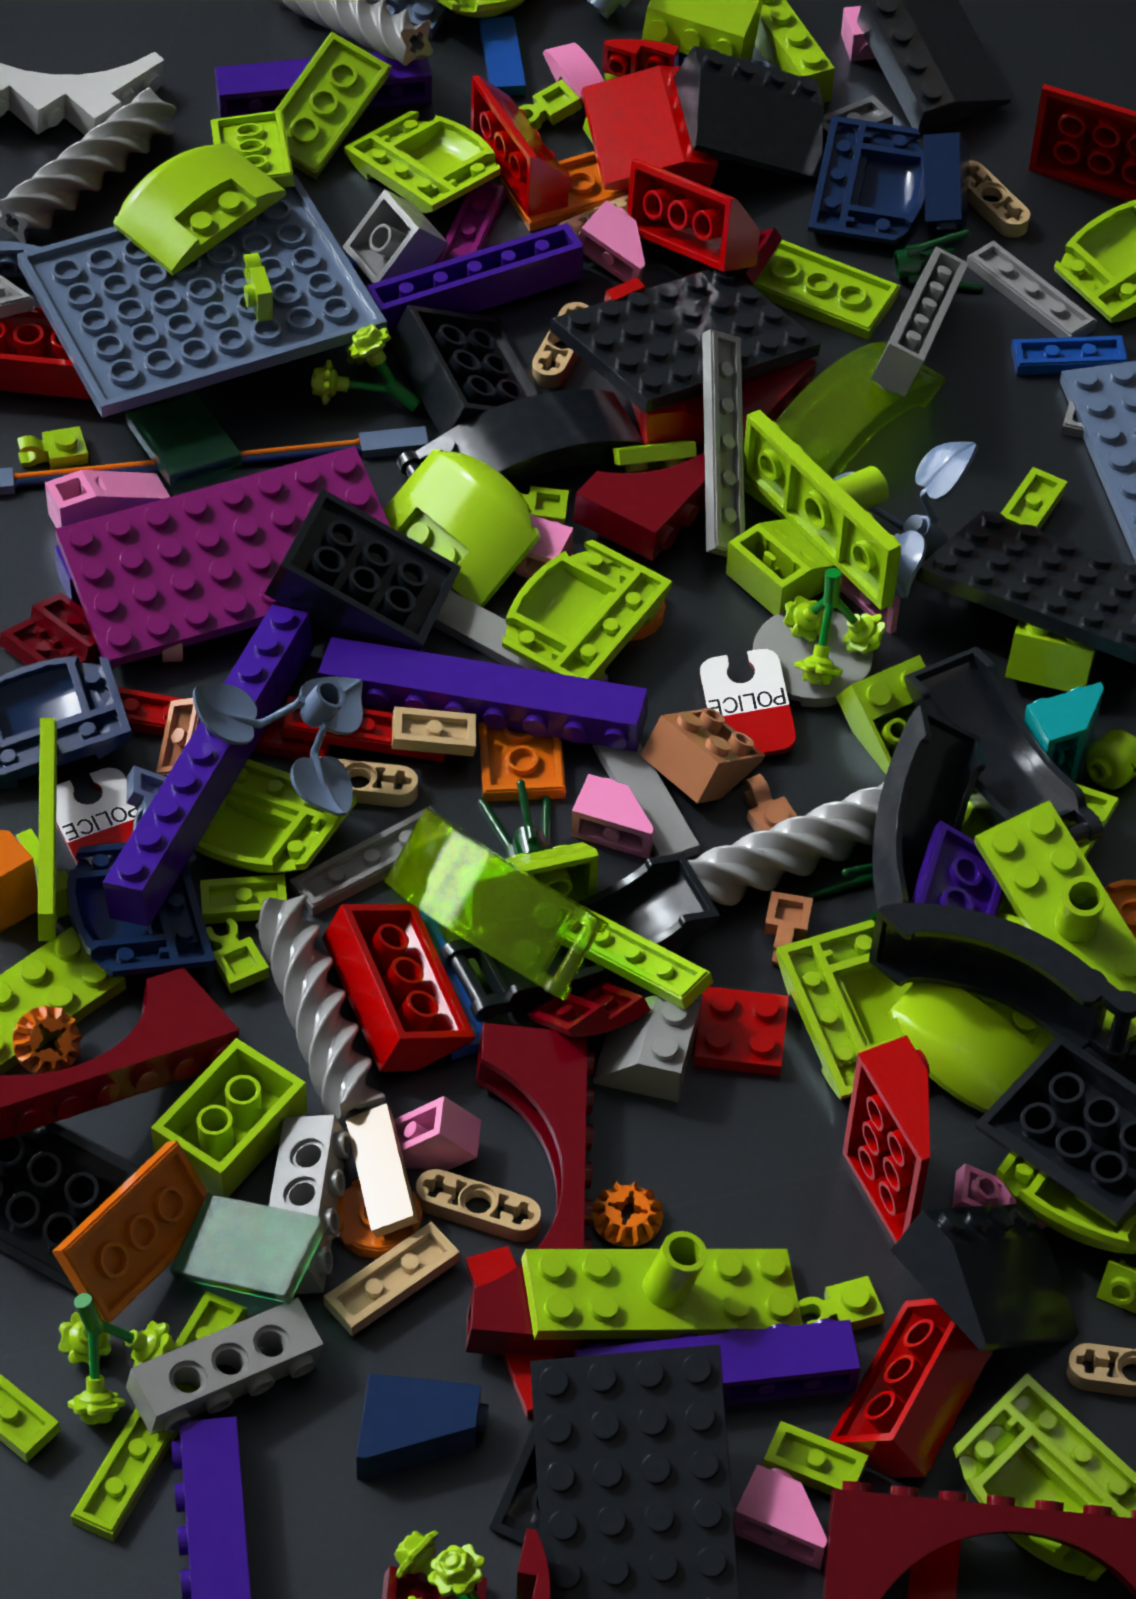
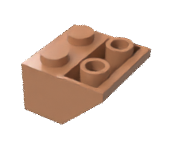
(701, 753)

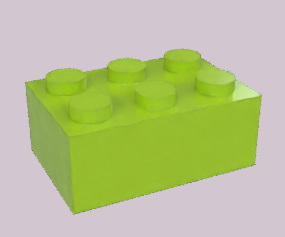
(232, 1116)

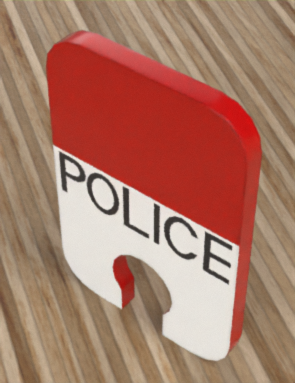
(753, 707)
(98, 823)

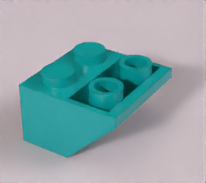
(1066, 725)

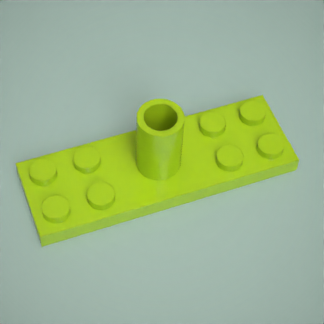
(824, 509)
(1061, 894)
(657, 1290)

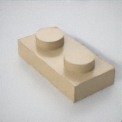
(433, 731)

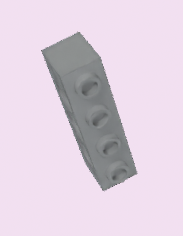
(310, 1181)
(281, 1328)

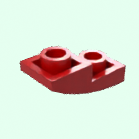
(634, 55)

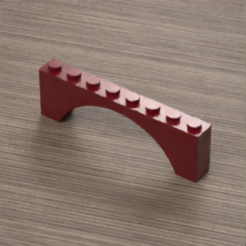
(653, 506)
(173, 1041)
(546, 1083)
(882, 1534)

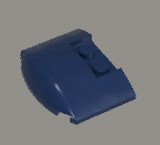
(869, 181)
(78, 697)
(122, 948)

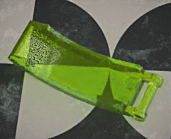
(847, 408)
(492, 902)

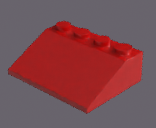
(643, 121)
(1085, 142)
(890, 1131)

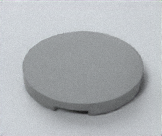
(778, 638)

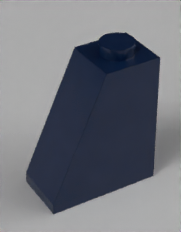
(946, 181)
(416, 1423)

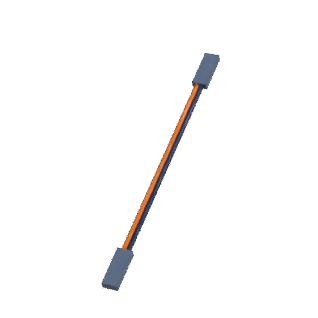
(371, 444)

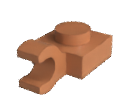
(765, 810)
(787, 919)

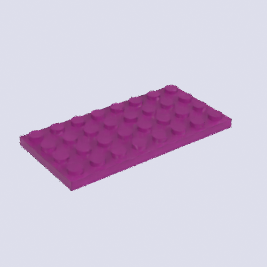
(201, 557)

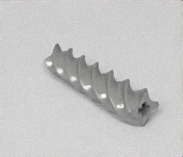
(369, 26)
(84, 164)
(788, 847)
(314, 1009)

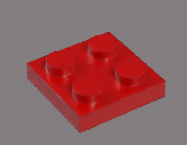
(741, 1031)

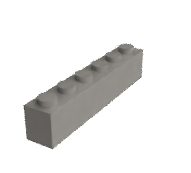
(919, 322)

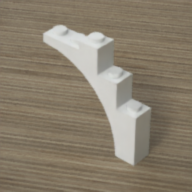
(82, 99)

